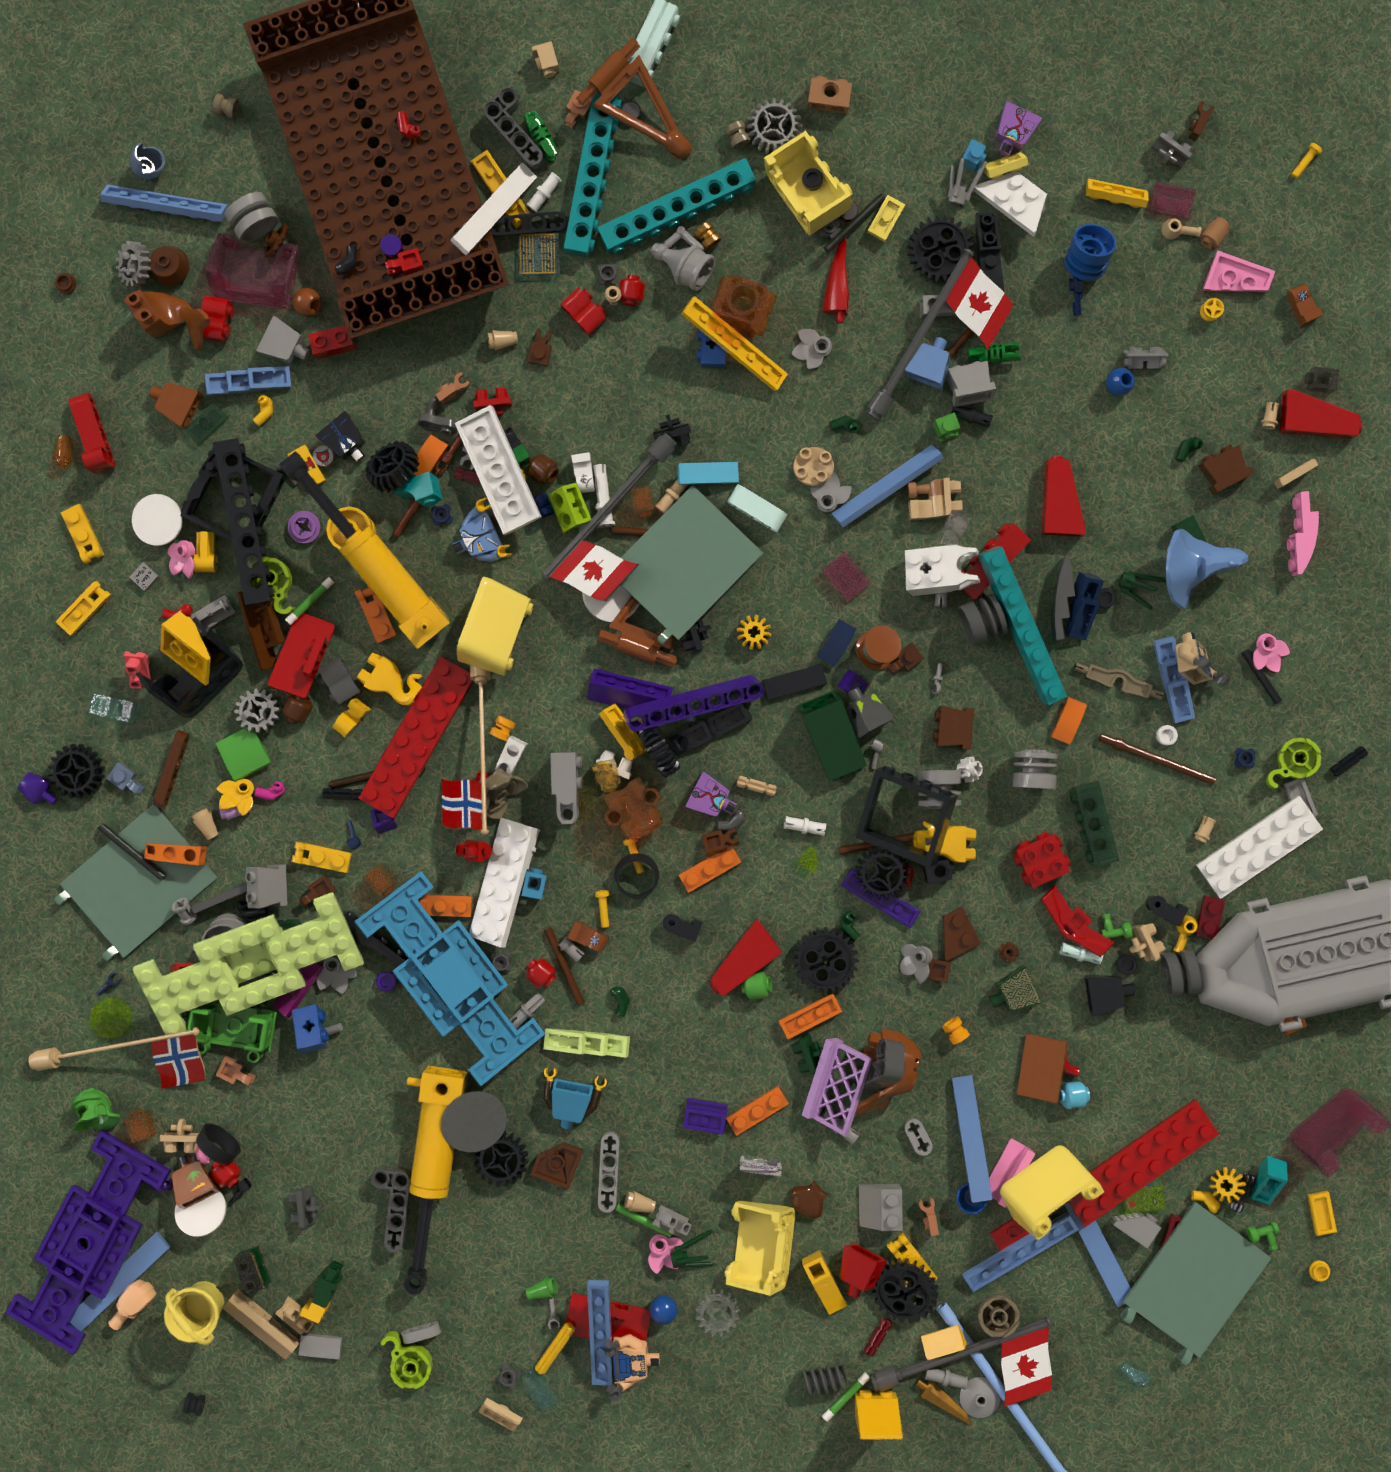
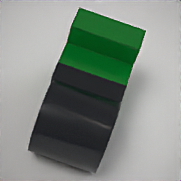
(518, 449)

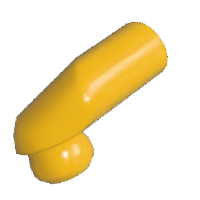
(266, 410)
(1212, 1203)

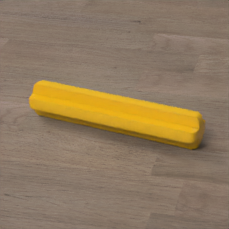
(554, 1348)

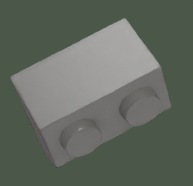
(881, 1207)

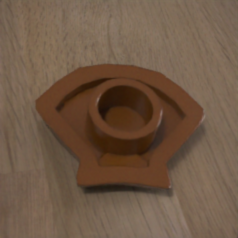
(275, 240)
(808, 1200)

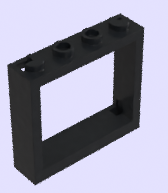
(263, 508)
(893, 845)

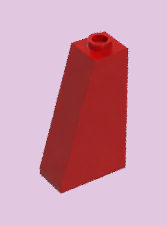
(1314, 417)
(1060, 501)
(746, 958)

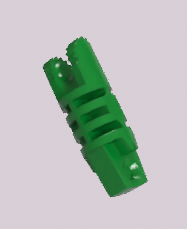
(541, 135)
(995, 353)

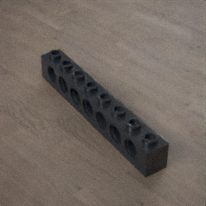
(223, 451)

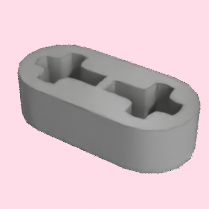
(922, 1134)
(420, 1332)

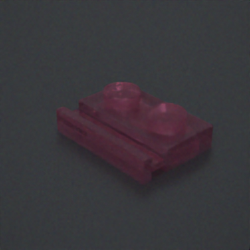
(1172, 200)
(845, 576)

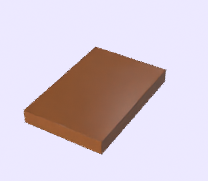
(1042, 1068)

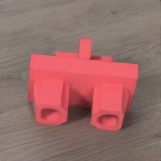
(136, 663)

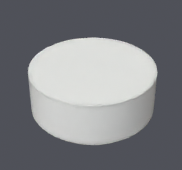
(1166, 735)

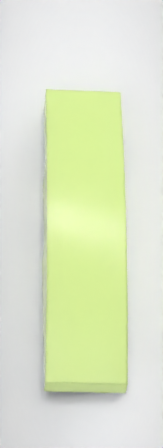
(586, 1042)

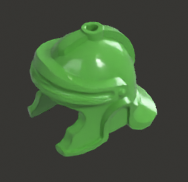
(94, 1111)

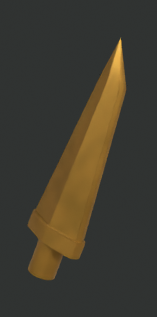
(936, 1396)

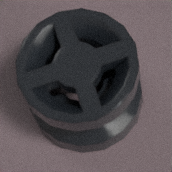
(194, 1404)

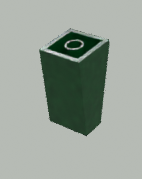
(832, 736)

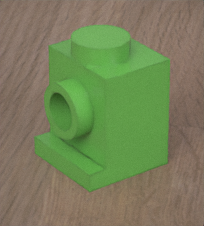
(946, 427)

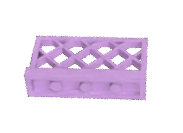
(821, 1083)

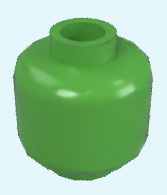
(757, 986)

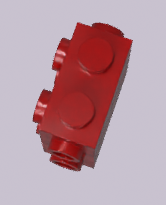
(1041, 859)

